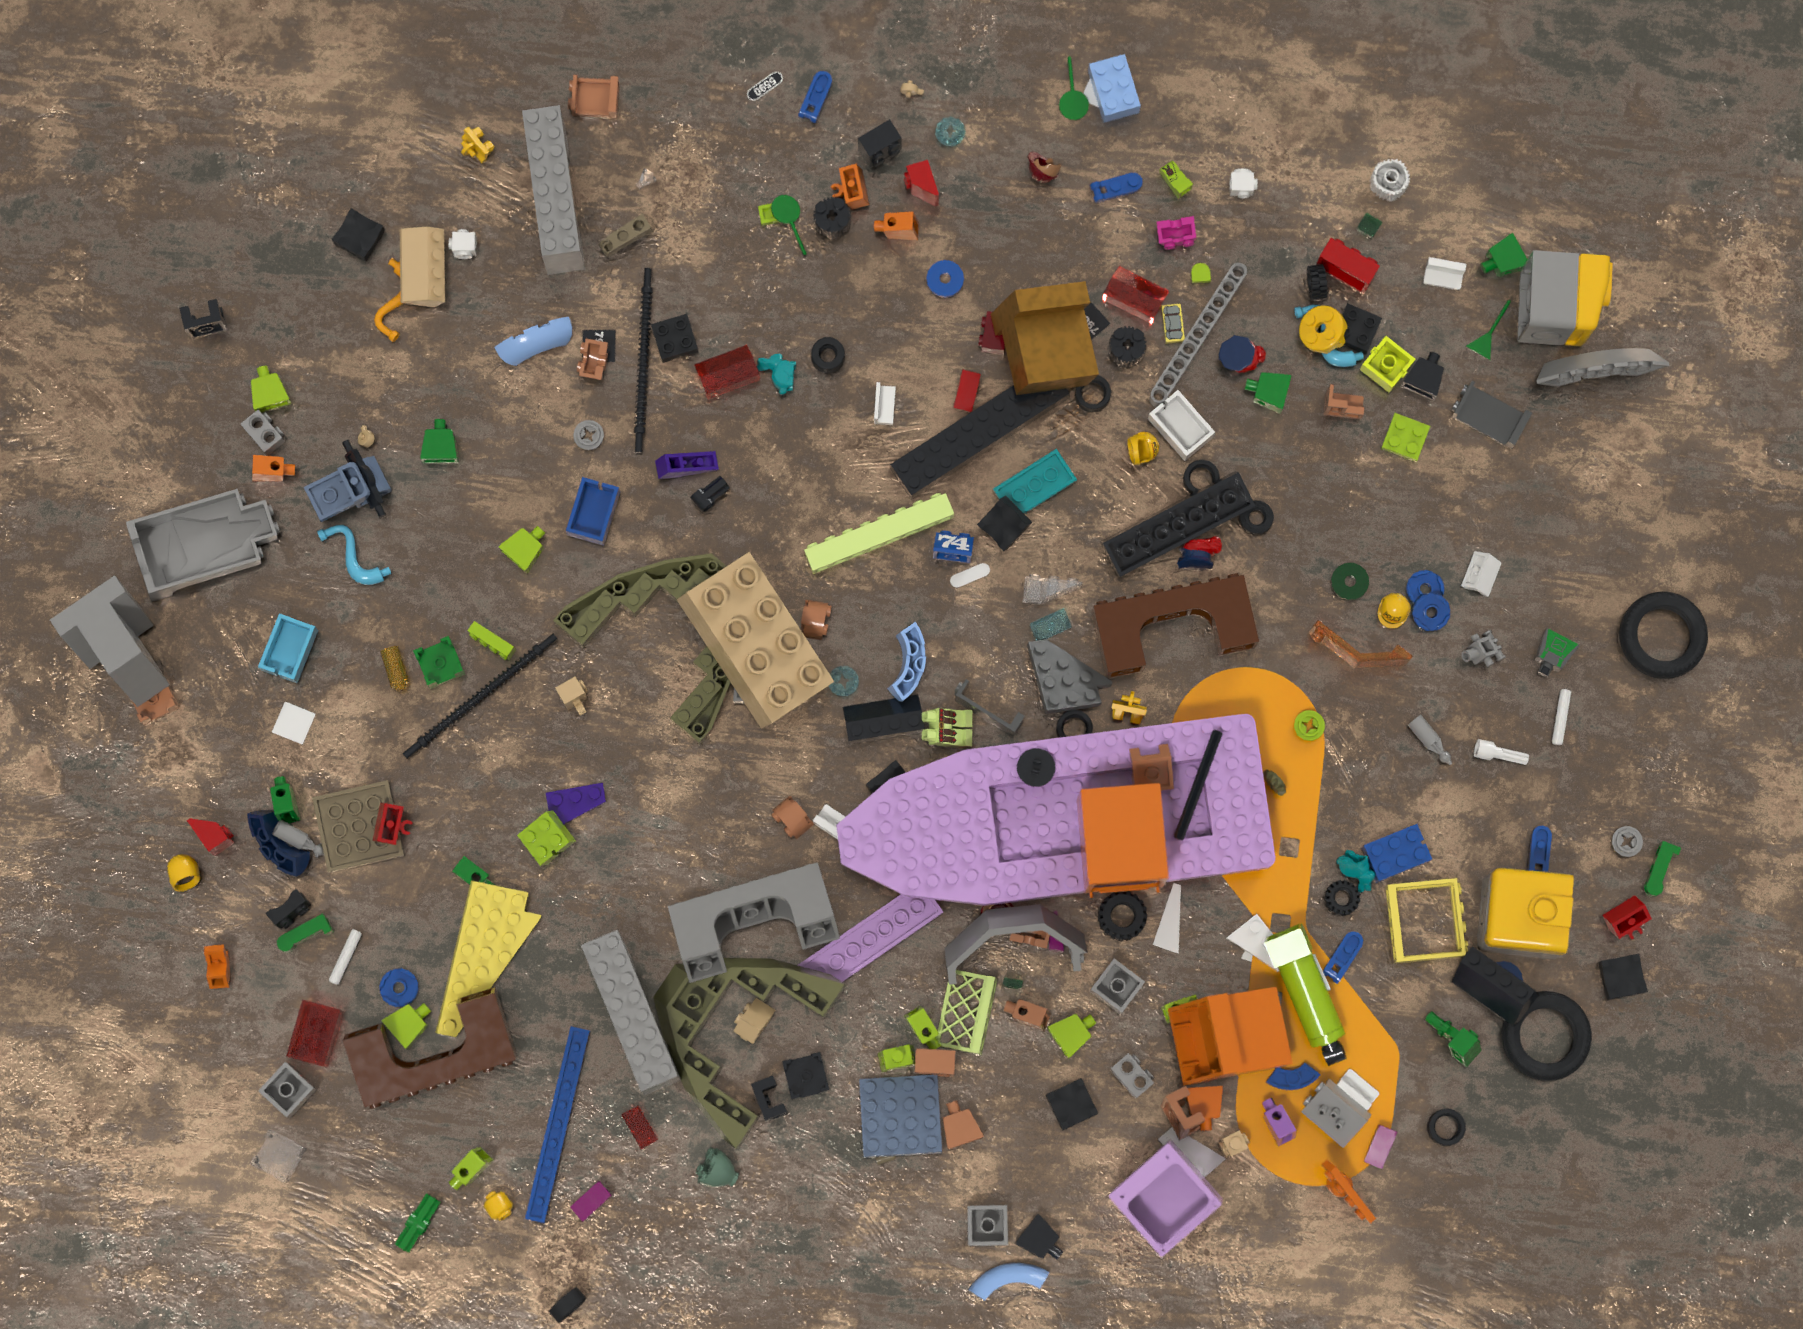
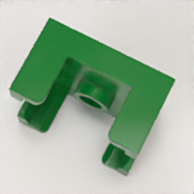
(439, 663)

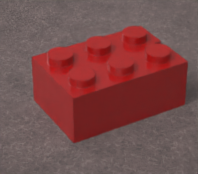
(1348, 265)

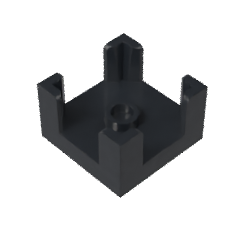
(205, 325)
(806, 1076)
(763, 1100)

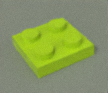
(1405, 437)

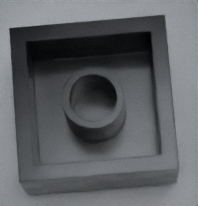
(880, 144)

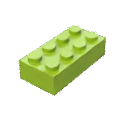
(489, 639)

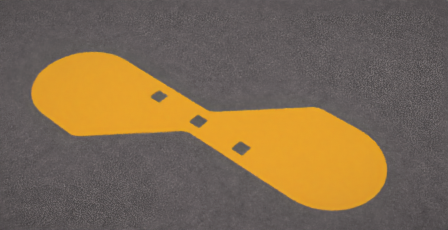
(1284, 890)

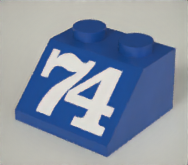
(953, 547)

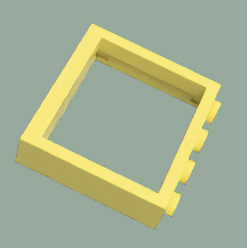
(1394, 921)

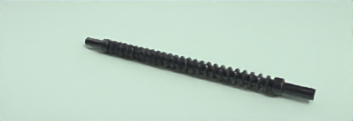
(639, 430)
(537, 650)

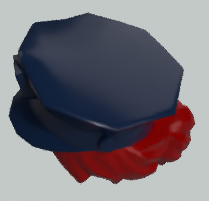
(1241, 354)
(1198, 553)

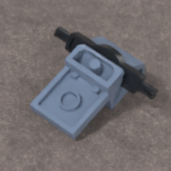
(353, 484)

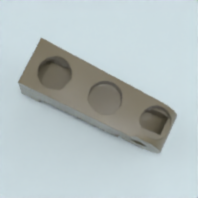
(625, 235)

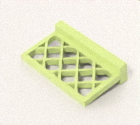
(982, 1016)

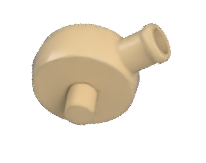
(910, 89)
(366, 437)

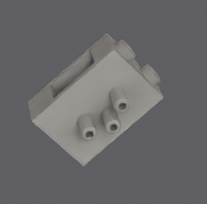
(1335, 1112)

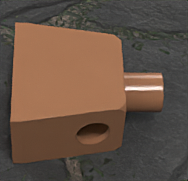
(1036, 1016)
(960, 1126)

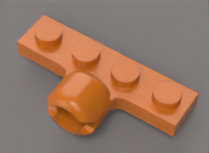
(1342, 1186)

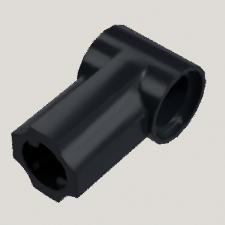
(706, 497)

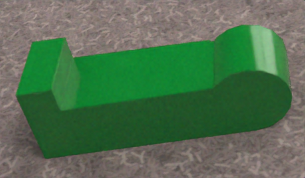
(1664, 853)
(289, 940)

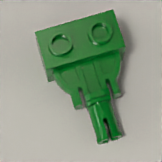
(1463, 1043)

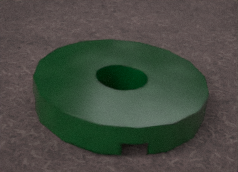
(1357, 573)

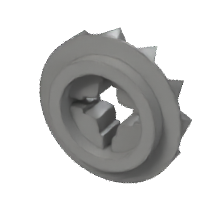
(590, 426)
(1627, 832)

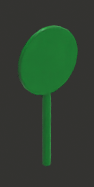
(1073, 103)
(786, 211)

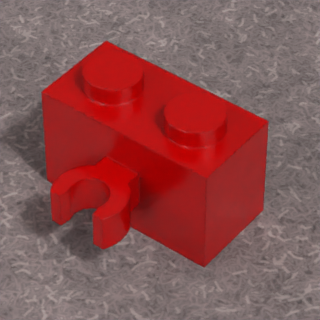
(389, 824)
(1627, 917)

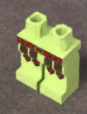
(948, 728)

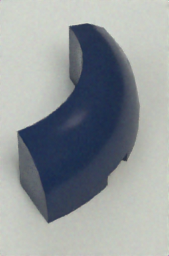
(285, 856)

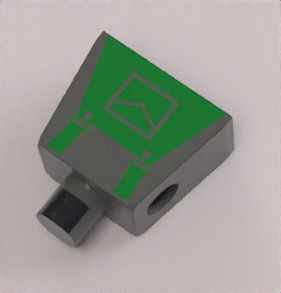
(1554, 652)

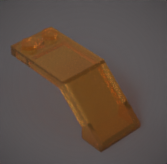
(1323, 634)

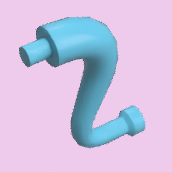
(1335, 357)
(357, 573)

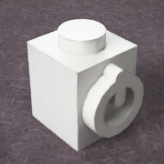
(1242, 183)
(463, 244)

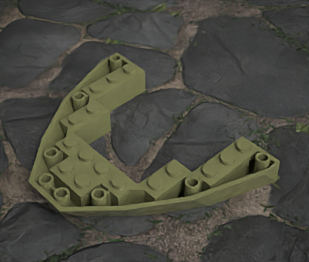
(633, 591)
(687, 1007)

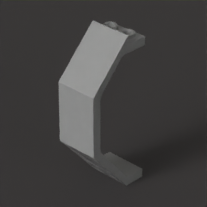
(1011, 921)

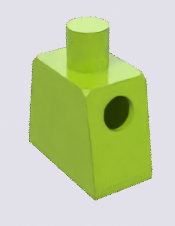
(268, 391)
(524, 548)
(918, 1021)
(407, 1024)
(1071, 1033)
(897, 1058)
(475, 1162)

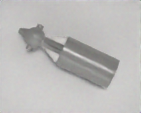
(1429, 738)
(296, 838)

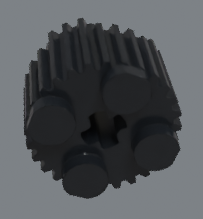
(836, 208)
(1123, 337)

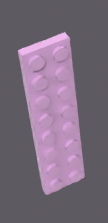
(873, 936)

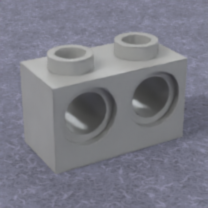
(260, 434)
(1128, 1079)

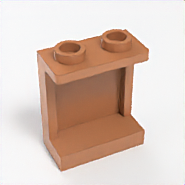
(594, 97)

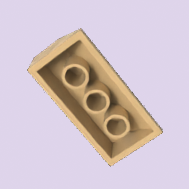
(422, 266)

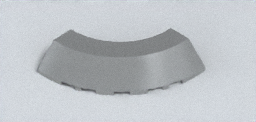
(1600, 364)

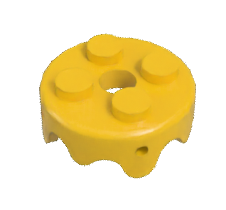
(1332, 336)

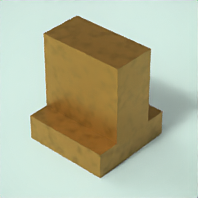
(1047, 337)

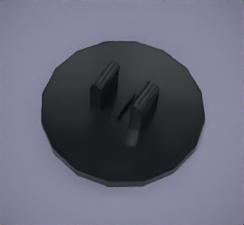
(1036, 767)

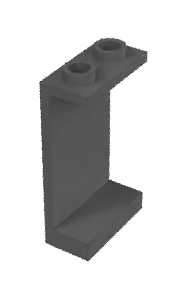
(1490, 416)
(1010, 729)

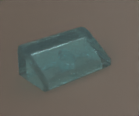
(1050, 625)

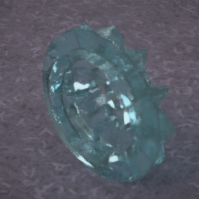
(943, 136)
(848, 673)

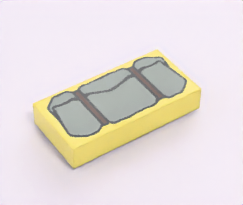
(1173, 323)

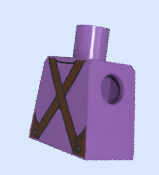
(1282, 1129)

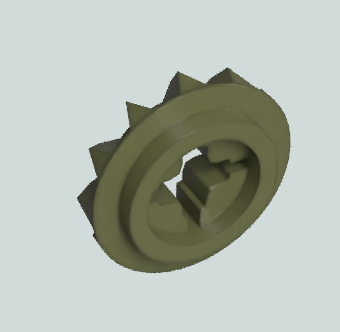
(1274, 782)

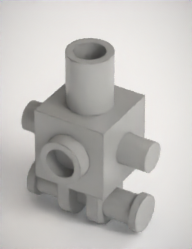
(1483, 650)

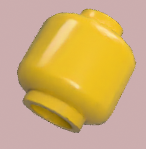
(498, 1205)

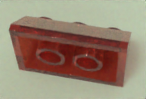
(1135, 294)
(727, 372)

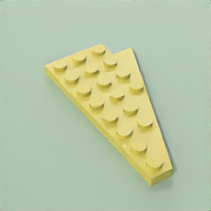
(487, 941)

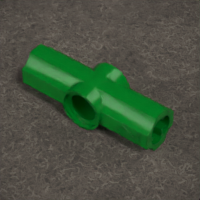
(417, 1223)

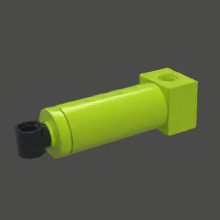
(1293, 956)

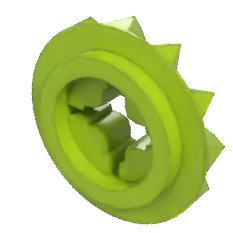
(1317, 722)

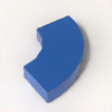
(1293, 1079)

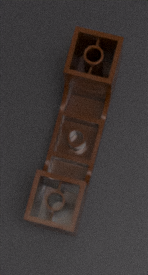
(1220, 602)
(386, 1077)

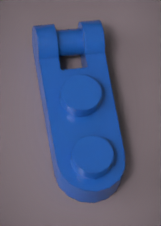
(816, 96)
(1116, 187)
(1540, 848)
(1344, 956)

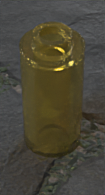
(395, 668)

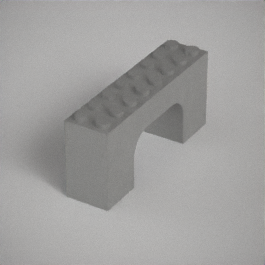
(553, 190)
(708, 919)
(630, 1012)

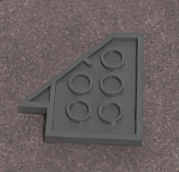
(1063, 679)

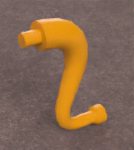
(389, 306)

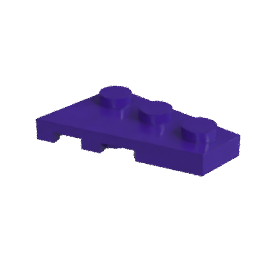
(575, 801)

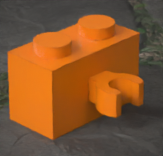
(852, 187)

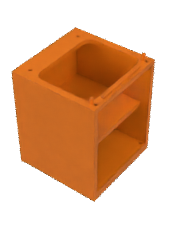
(1122, 838)

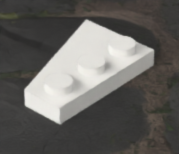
(1252, 938)
(1200, 1156)

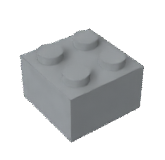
(1117, 986)
(287, 1090)
(987, 1225)

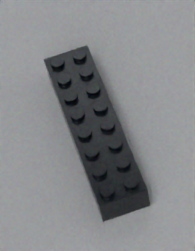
(1177, 523)

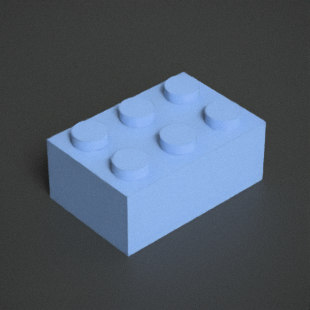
(1114, 88)

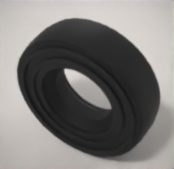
(1261, 528)

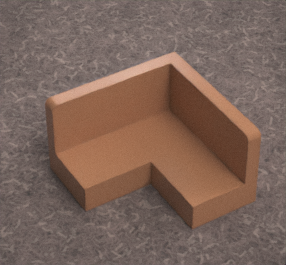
(1343, 404)
(935, 1062)

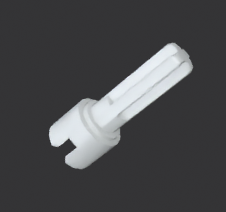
(1487, 750)

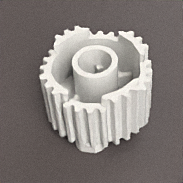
(1389, 189)

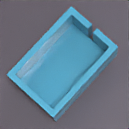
(288, 648)

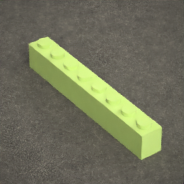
(878, 533)

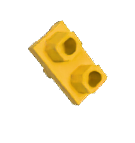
(473, 145)
(1136, 710)

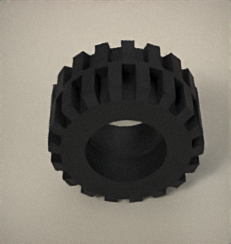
(1134, 904)

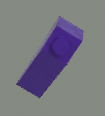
(686, 464)

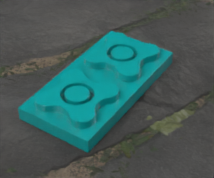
(1037, 482)

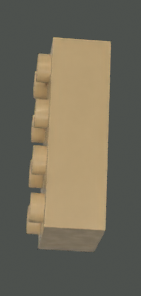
(755, 640)

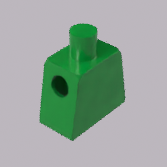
(1505, 257)
(1270, 390)
(439, 444)
(284, 801)
(466, 868)

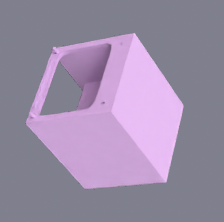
(1166, 1198)

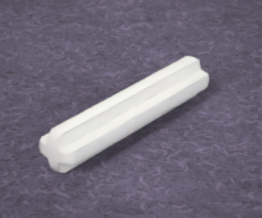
(1561, 717)
(345, 957)

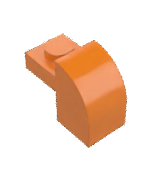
(217, 966)

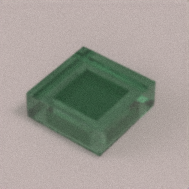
(1369, 225)
(1012, 983)

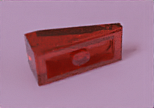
(639, 1127)

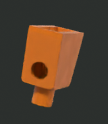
(898, 226)
(263, 471)
(1207, 1101)

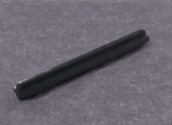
(1198, 785)

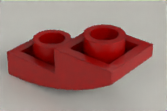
(966, 390)

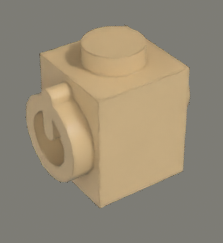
(1233, 1144)

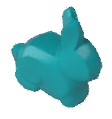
(782, 371)
(1357, 867)

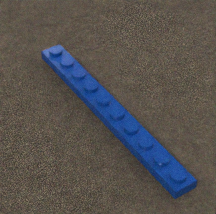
(557, 1124)

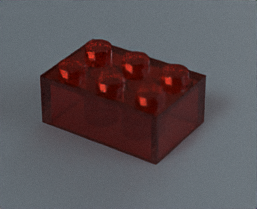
(314, 1033)

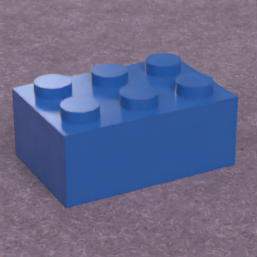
(593, 511)
(1396, 853)

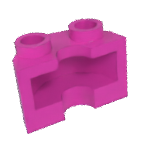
(1177, 232)

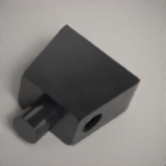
(1425, 376)
(1039, 1239)

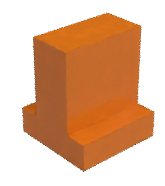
(1229, 1035)

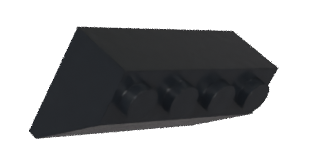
(883, 719)
(1494, 986)

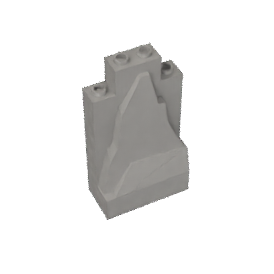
(200, 541)

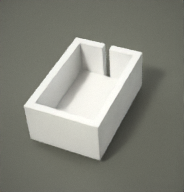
(1181, 425)

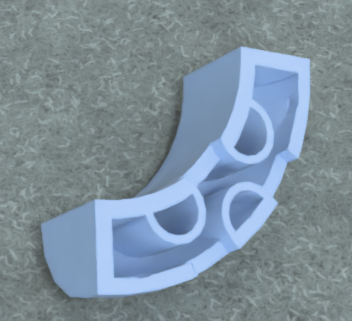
(535, 340)
(913, 662)
(1006, 1274)

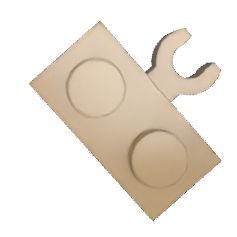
(573, 694)
(754, 1020)

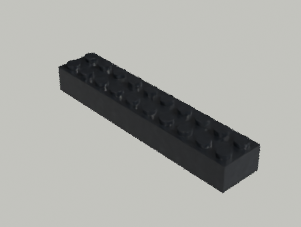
(972, 437)

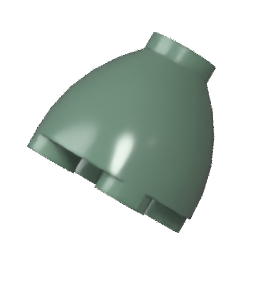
(716, 1170)

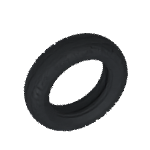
(1639, 658)
(1572, 1061)

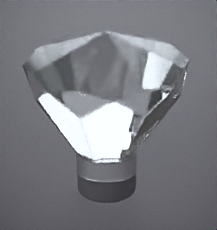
(647, 178)

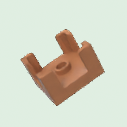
(157, 707)
(1152, 768)
(1172, 1109)

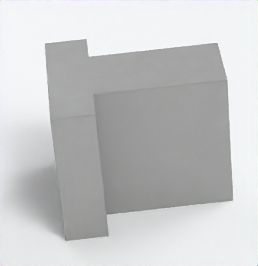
(106, 630)

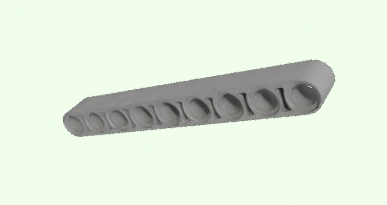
(1199, 326)

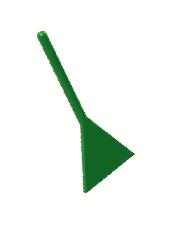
(1483, 344)

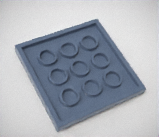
(900, 1116)

